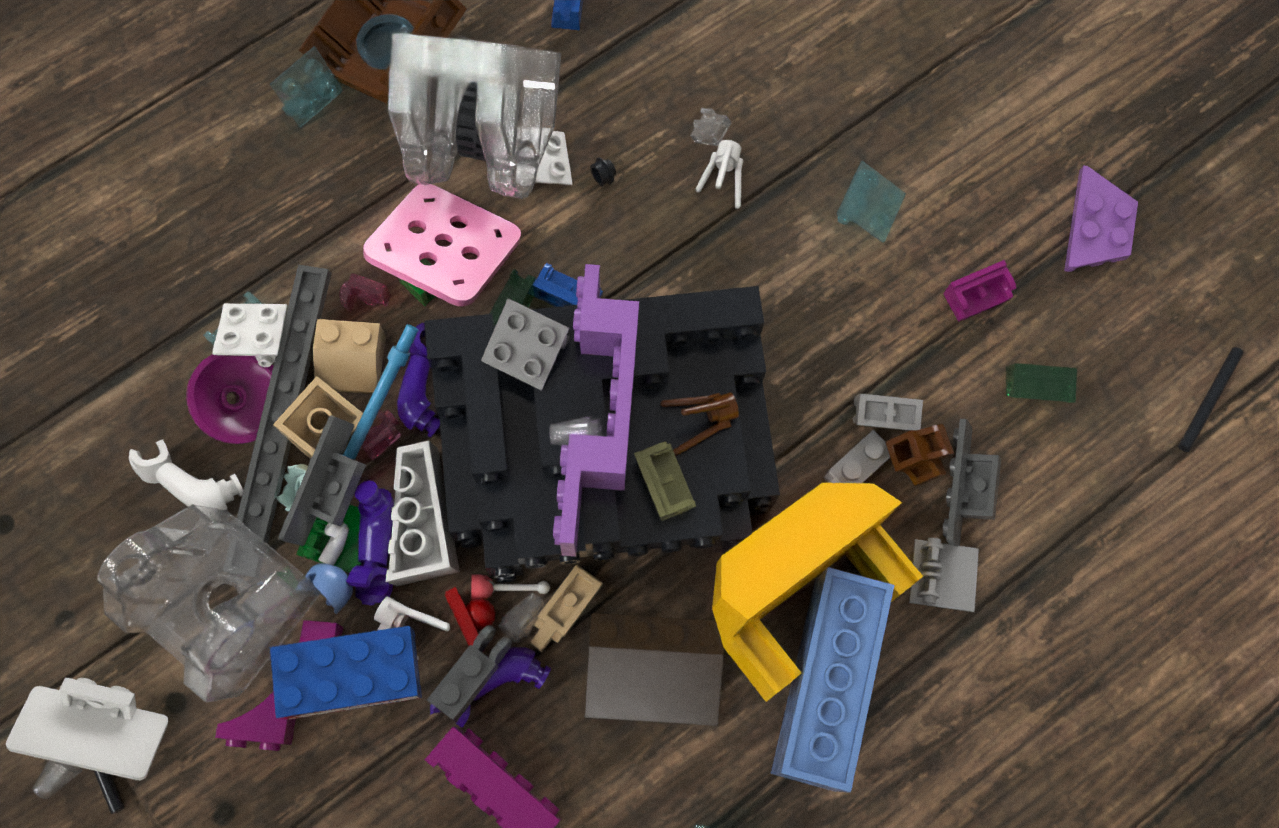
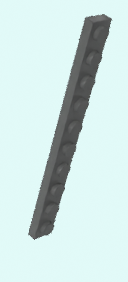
(286, 384)

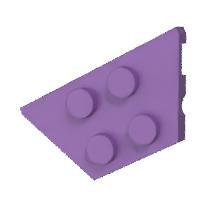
(1100, 222)

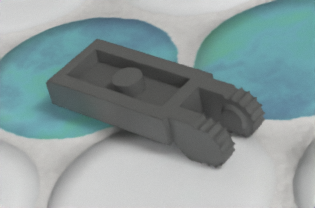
(469, 675)

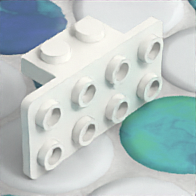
(89, 728)

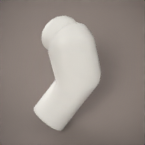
(335, 544)

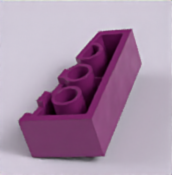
(490, 783)

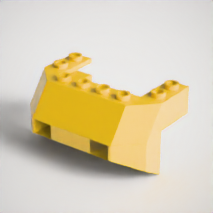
(791, 553)

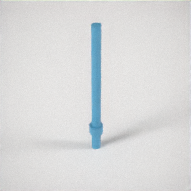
(397, 357)

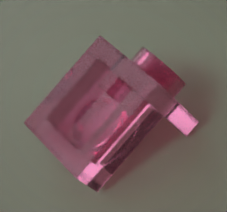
(364, 288)
(381, 436)

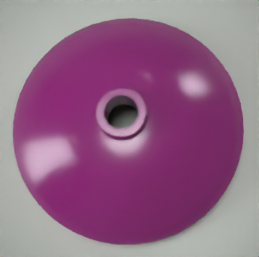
(208, 397)

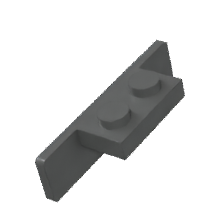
(326, 484)
(973, 486)

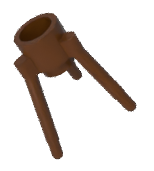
(718, 408)

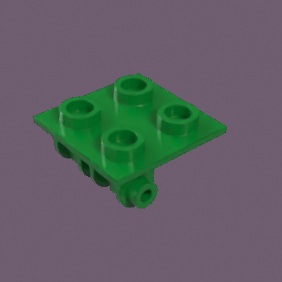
(318, 539)

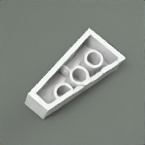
(420, 533)

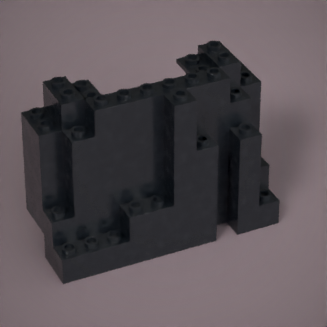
(507, 472)

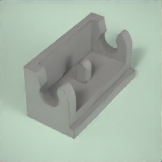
(888, 412)

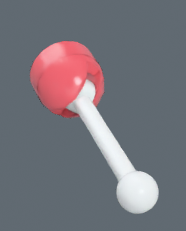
(483, 587)

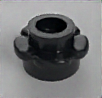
(603, 171)

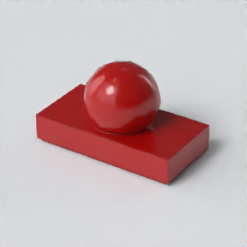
(473, 617)

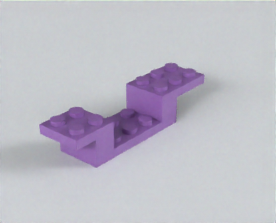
(591, 461)

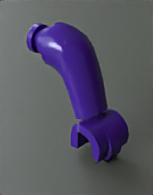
(412, 399)
(373, 543)
(515, 665)

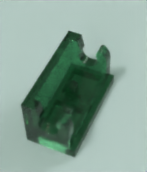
(516, 289)
(1041, 382)

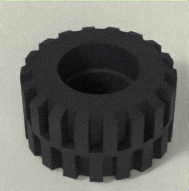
(467, 136)

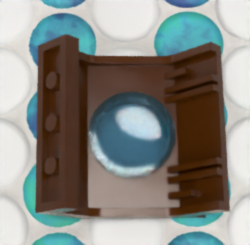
(358, 37)

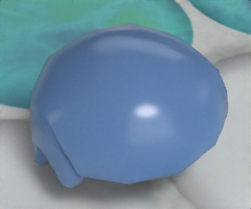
(331, 583)

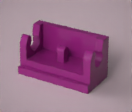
(980, 291)

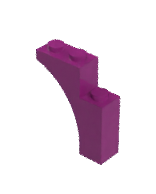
(261, 722)

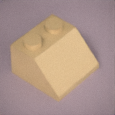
(349, 355)
(309, 413)

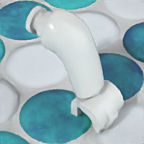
(181, 484)

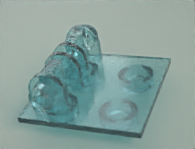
(306, 87)
(871, 202)

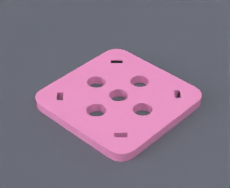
(452, 276)

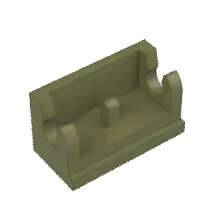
(665, 480)

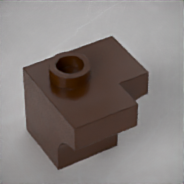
(920, 453)

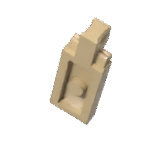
(565, 607)

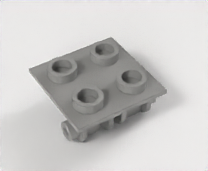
(525, 344)
(947, 575)

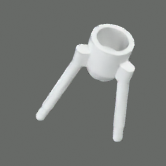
(725, 159)
(394, 614)

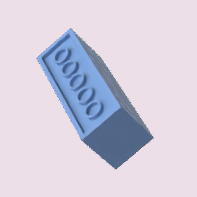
(838, 671)

